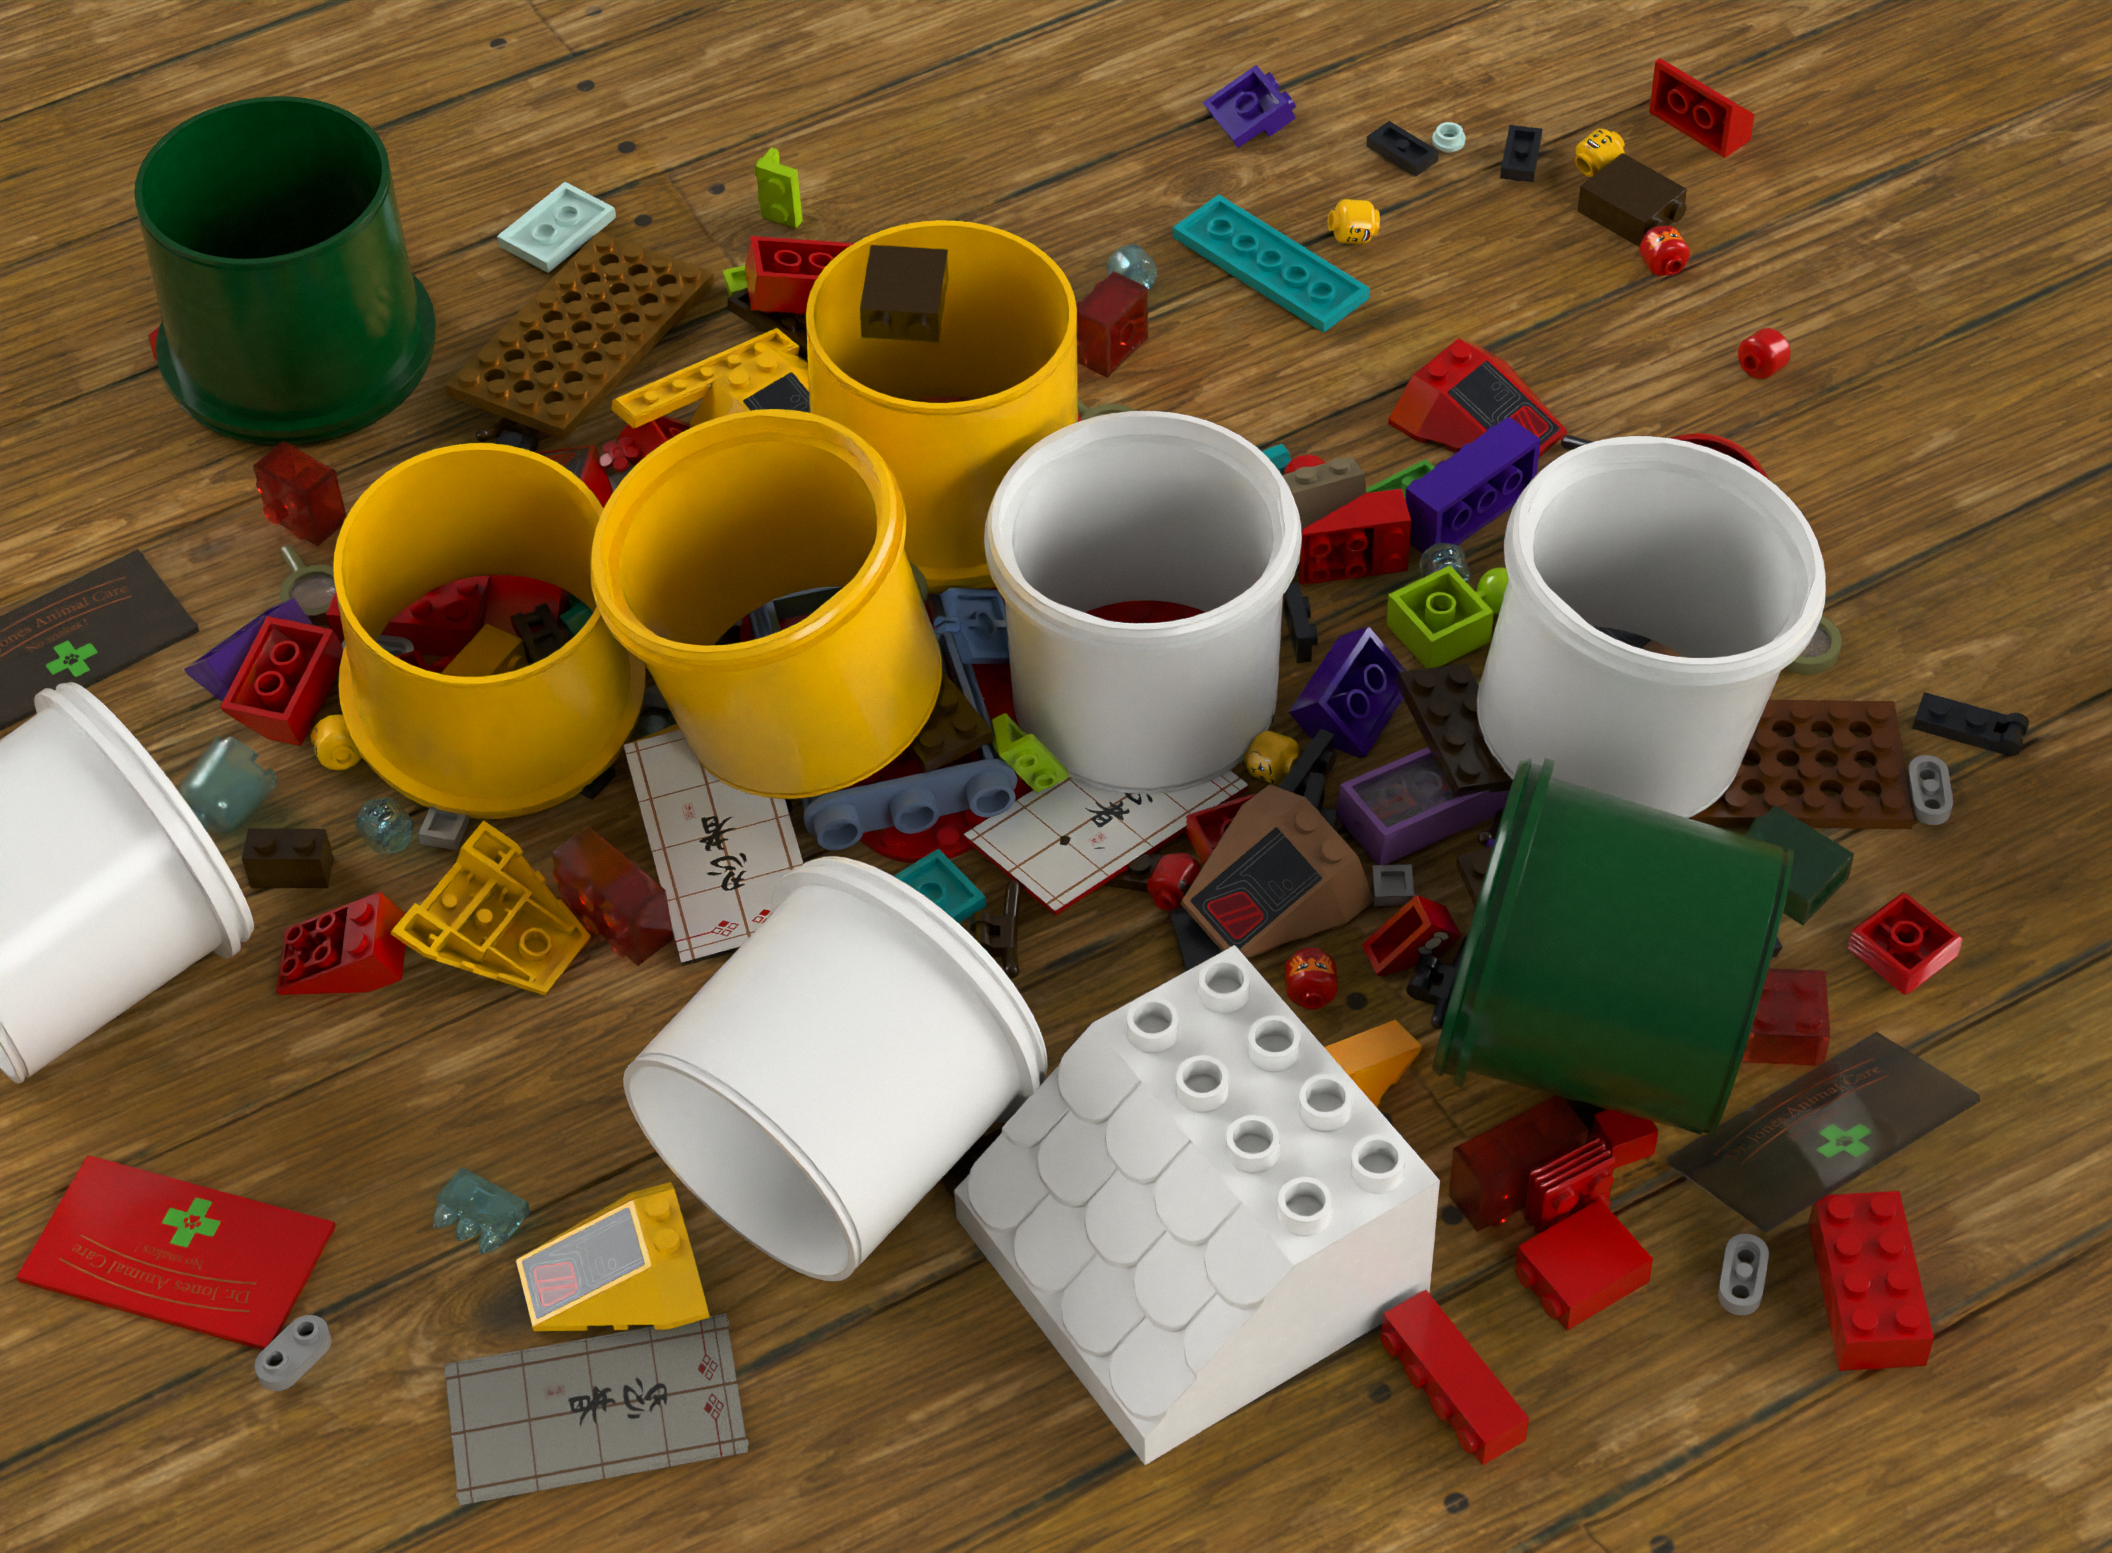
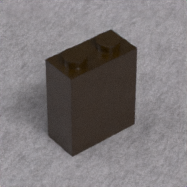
(1631, 199)
(904, 293)

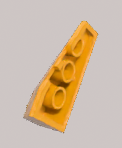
(1376, 1057)

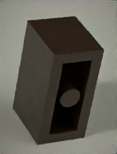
(287, 858)

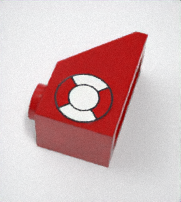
(1414, 931)

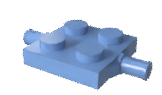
(977, 624)

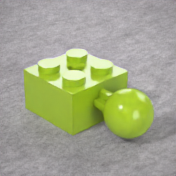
(1444, 616)

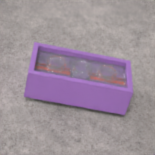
(1409, 807)

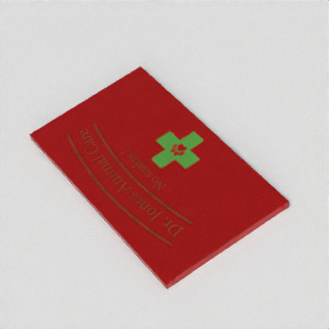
(177, 1252)

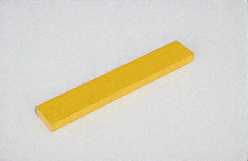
(693, 381)

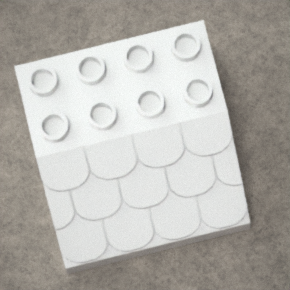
(1200, 1205)

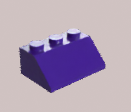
(221, 664)
(1351, 693)

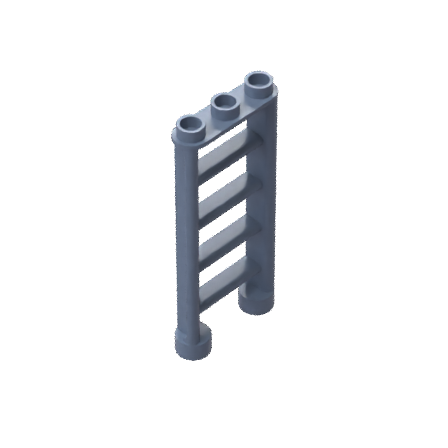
(913, 800)

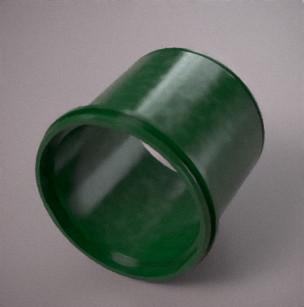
(281, 272)
(1614, 954)

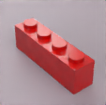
(1453, 1378)

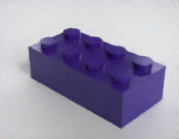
(1472, 486)

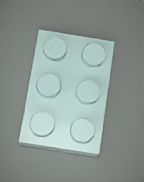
(556, 227)

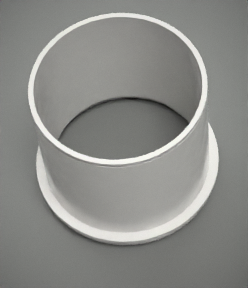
(1136, 515)
(1659, 547)
(98, 880)
(836, 1067)

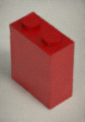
(1583, 1264)

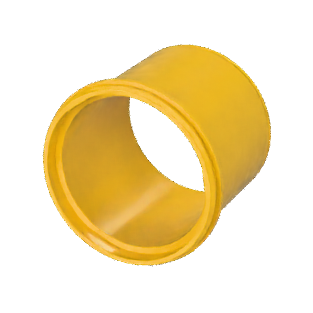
(1001, 341)
(744, 518)
(491, 740)

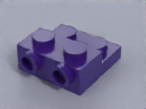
(1251, 106)

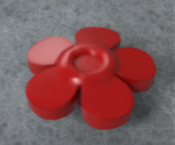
(619, 454)
(441, 664)

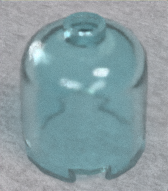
(226, 785)

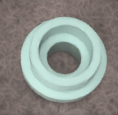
(1449, 137)

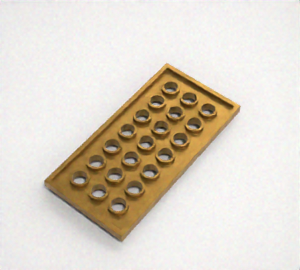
(609, 362)

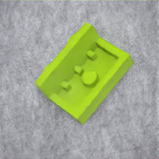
(778, 190)
(1027, 755)

